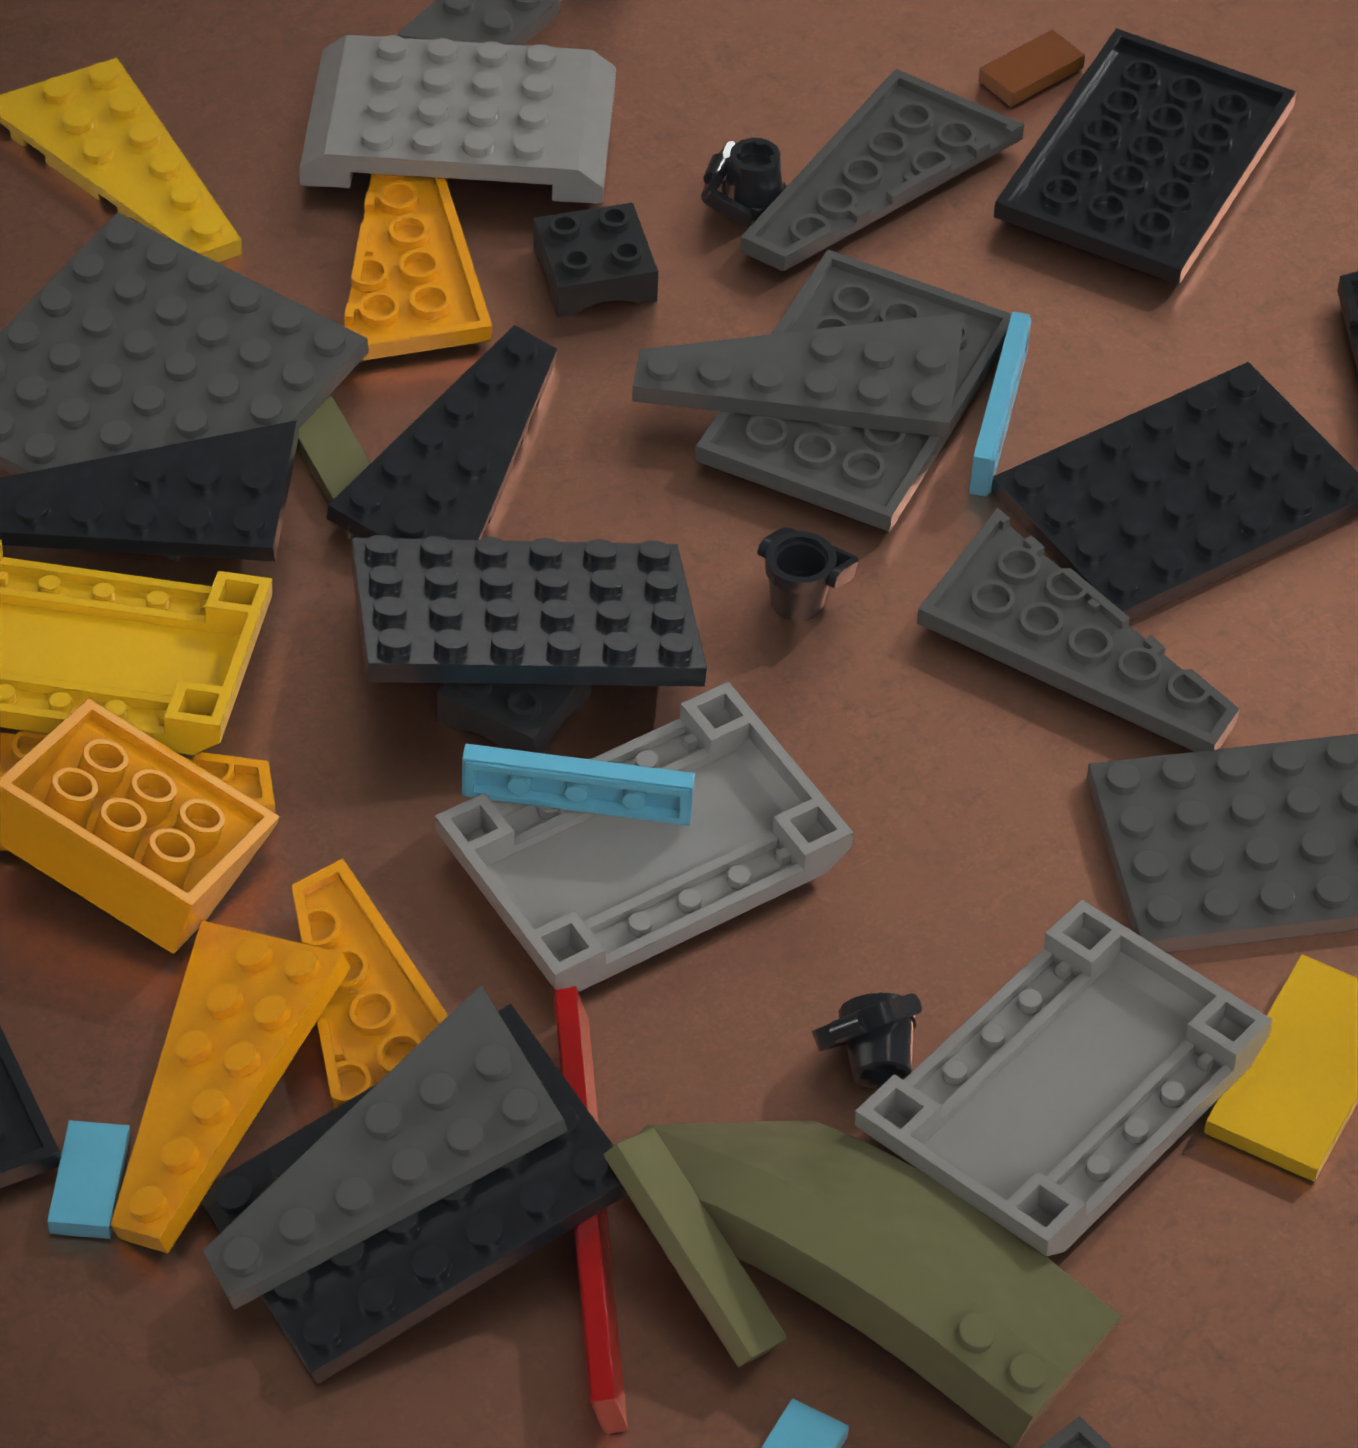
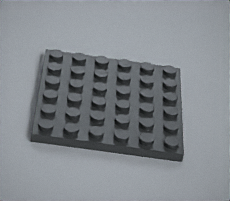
(157, 351)

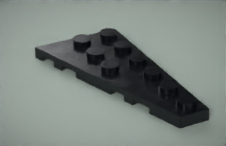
(456, 455)
(177, 499)

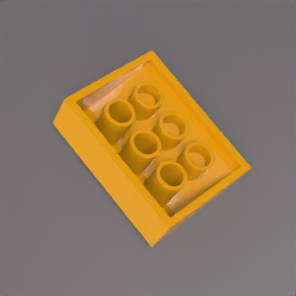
(129, 824)

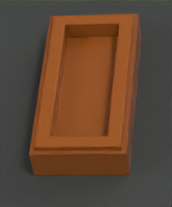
(1031, 68)

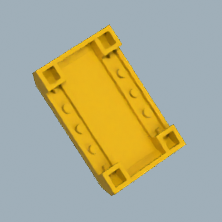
(134, 644)

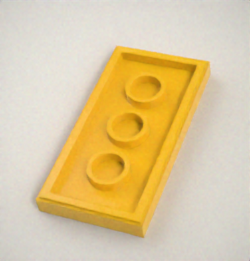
(1303, 1078)

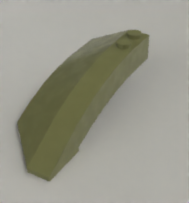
(897, 1262)

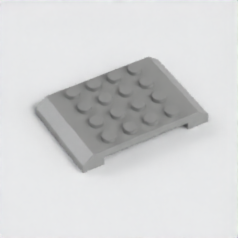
(461, 114)
(616, 890)
(1068, 1080)

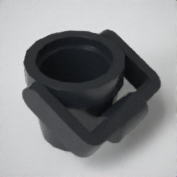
(751, 179)
(801, 571)
(877, 1036)

